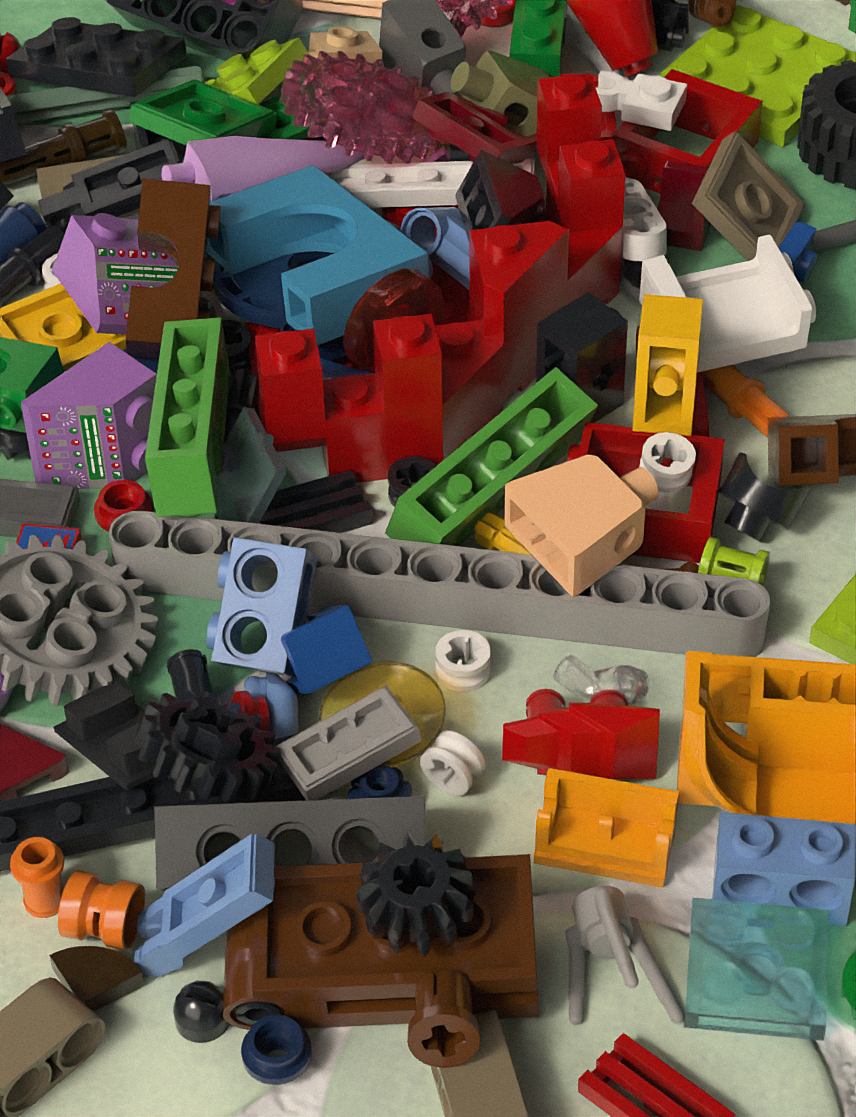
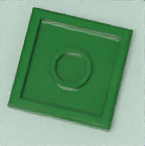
(200, 113)

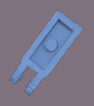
(205, 905)

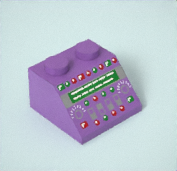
(101, 264)
(91, 421)

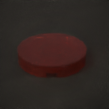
(393, 296)

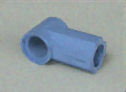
(450, 246)

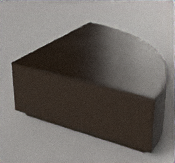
(96, 974)

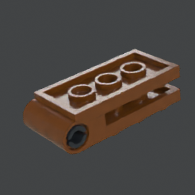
(323, 969)

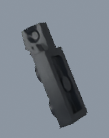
(109, 186)

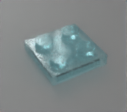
(757, 969)

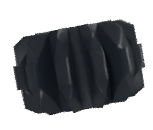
(416, 894)

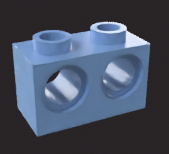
(278, 608)
(786, 863)

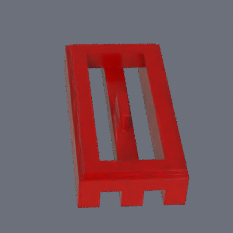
(649, 1080)

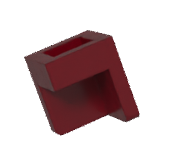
(684, 223)

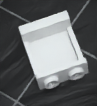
(747, 306)

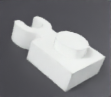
(645, 101)

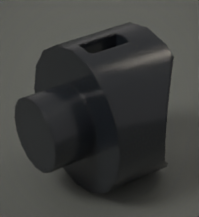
(758, 503)

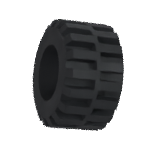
(829, 124)

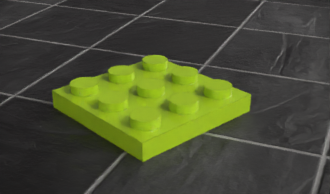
(764, 62)

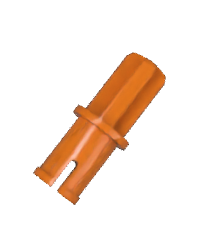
(743, 396)

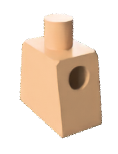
(579, 518)

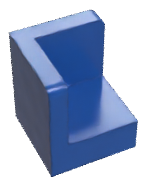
(324, 649)

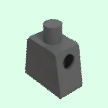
(421, 42)

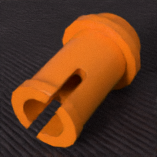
(38, 869)

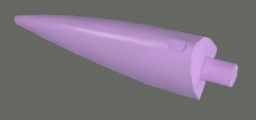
(243, 162)

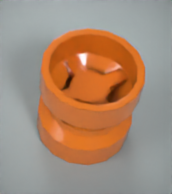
(100, 910)

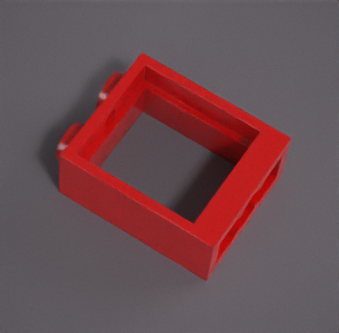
(707, 112)
(665, 532)

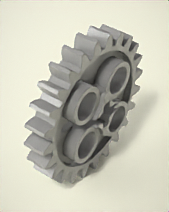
(86, 646)

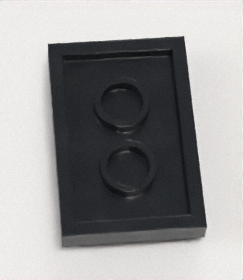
(97, 57)

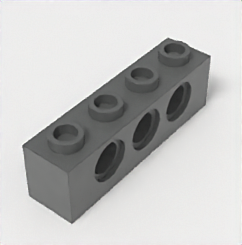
(187, 830)

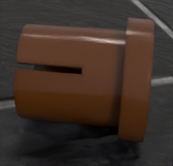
(443, 1025)

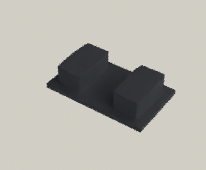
(104, 731)

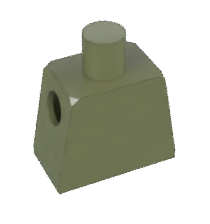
(502, 86)

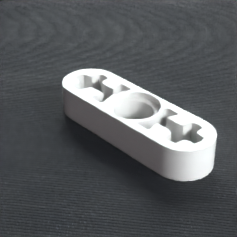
(643, 226)

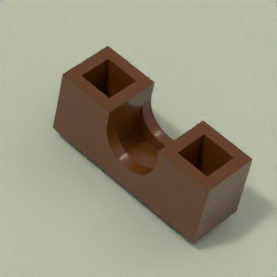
(176, 222)
(811, 448)

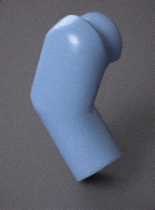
(281, 702)

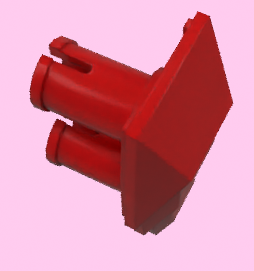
(586, 738)

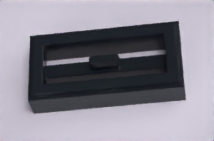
(321, 495)

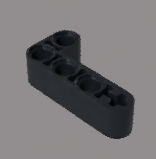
(233, 27)

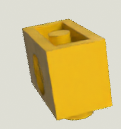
(667, 364)

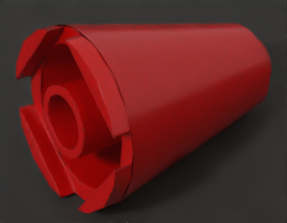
(620, 30)

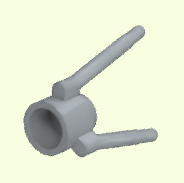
(607, 932)

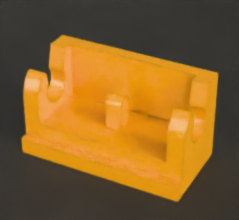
(606, 827)

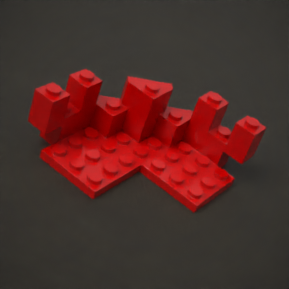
(452, 378)

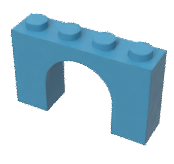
(313, 214)

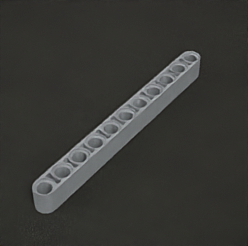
(457, 586)

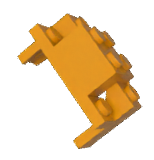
(794, 741)

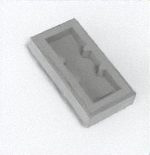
(348, 744)

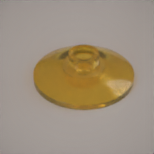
(411, 687)

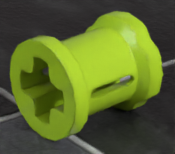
(724, 560)

